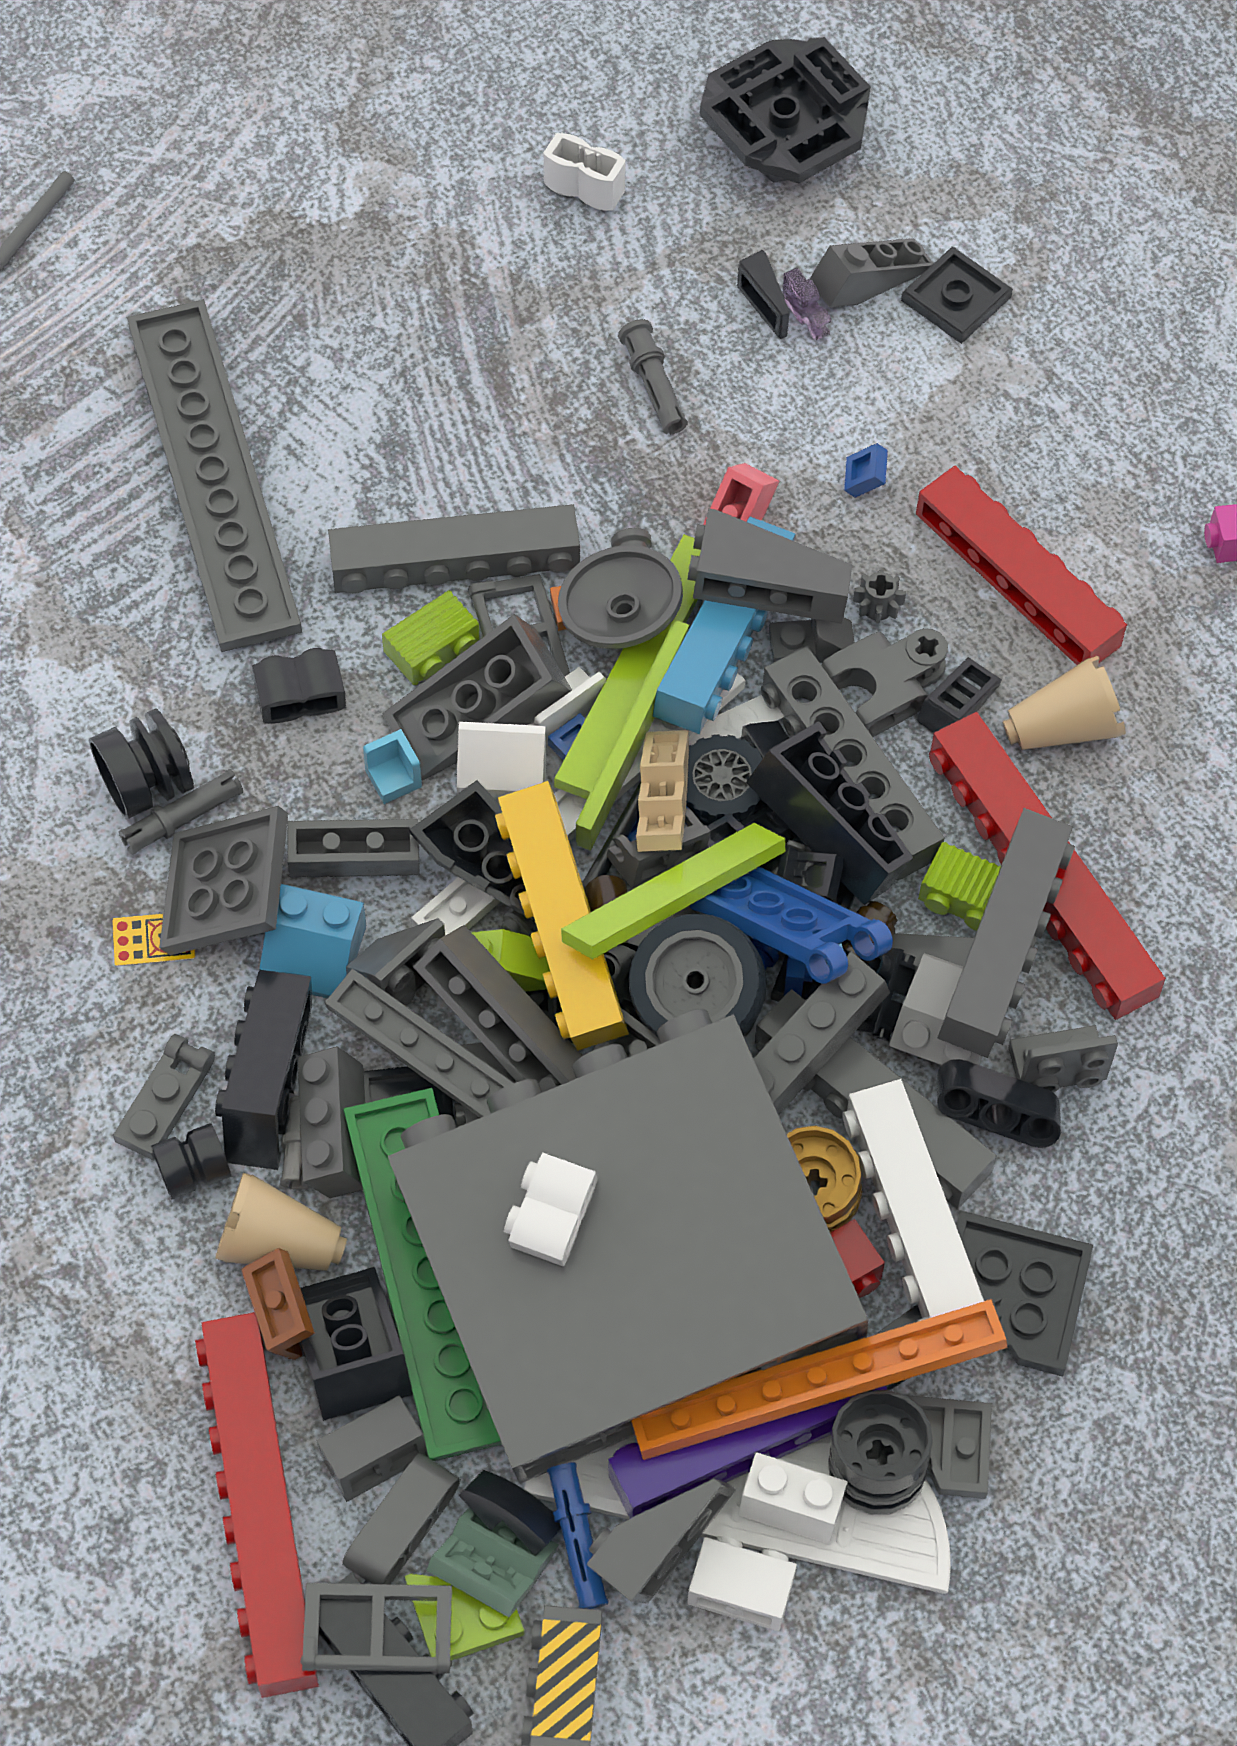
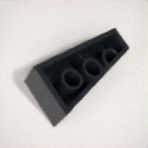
(264, 1068)

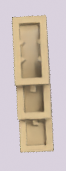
(663, 791)

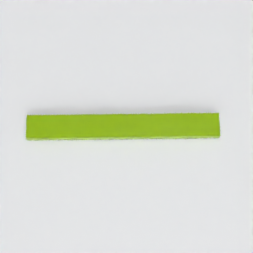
(619, 693)

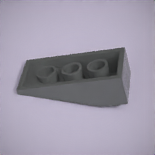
(495, 681)

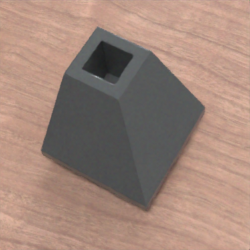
(392, 957)

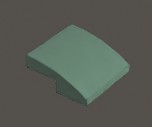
(489, 1563)

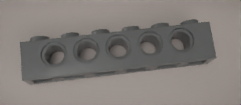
(804, 677)

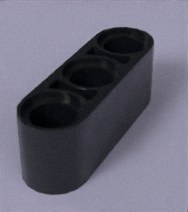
(998, 1103)

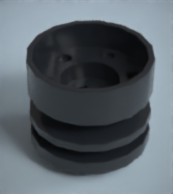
(144, 762)
(886, 1429)

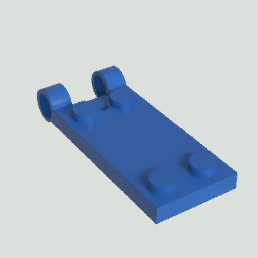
(796, 922)

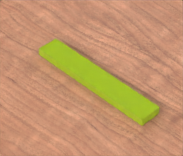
(627, 743)
(672, 891)

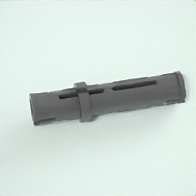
(165, 820)

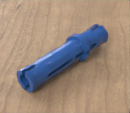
(577, 1534)

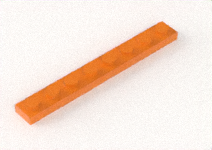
(822, 1378)

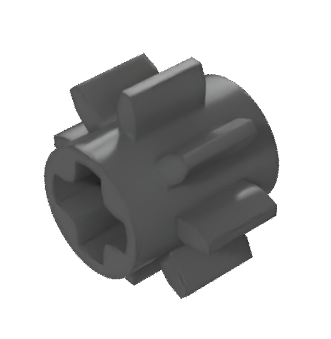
(879, 596)

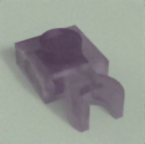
(802, 299)

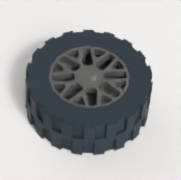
(719, 777)

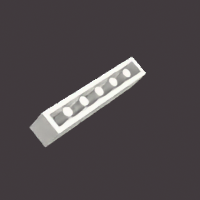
(910, 1200)

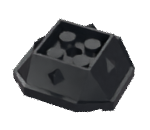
(788, 108)

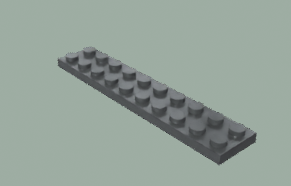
(214, 476)

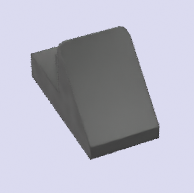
(820, 636)

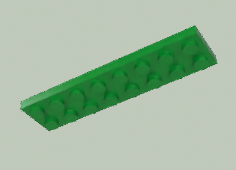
(441, 1377)

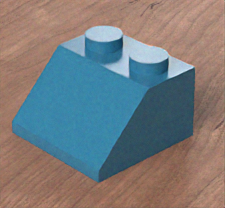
(314, 937)

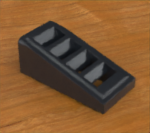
(762, 290)
(938, 713)

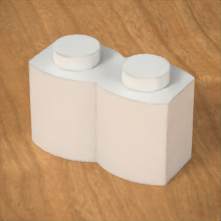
(584, 171)
(551, 1209)

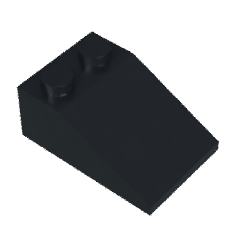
(355, 1345)

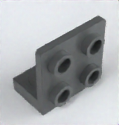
(1063, 1058)

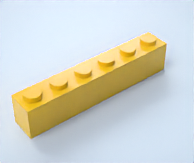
(555, 900)

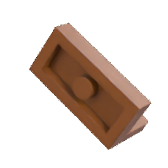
(278, 1303)

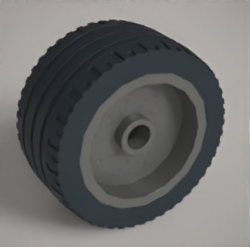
(690, 947)

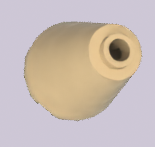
(1067, 710)
(269, 1220)

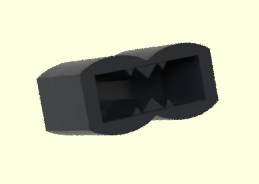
(299, 685)

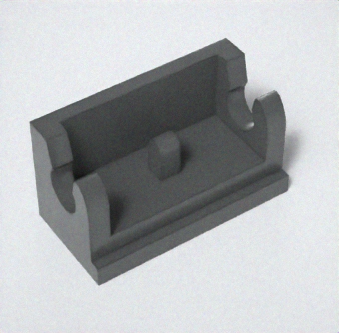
(643, 866)
(372, 1448)

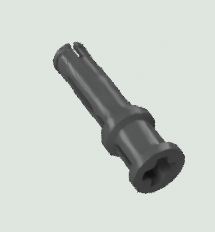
(648, 362)

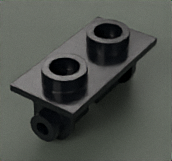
(898, 973)

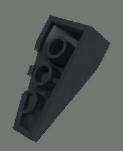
(468, 843)

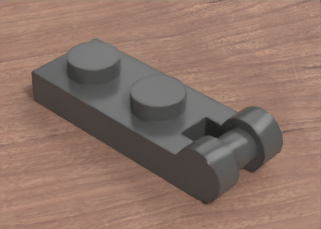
(163, 1096)

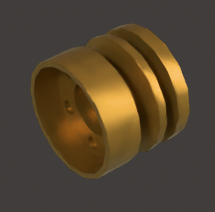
(834, 1163)

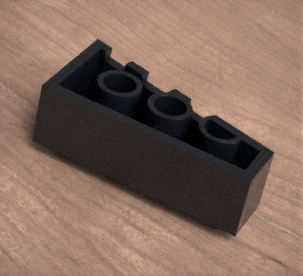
(829, 812)

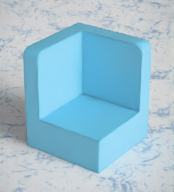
(392, 766)

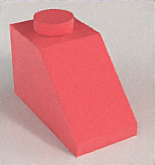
(744, 492)

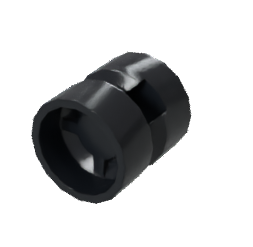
(191, 1161)

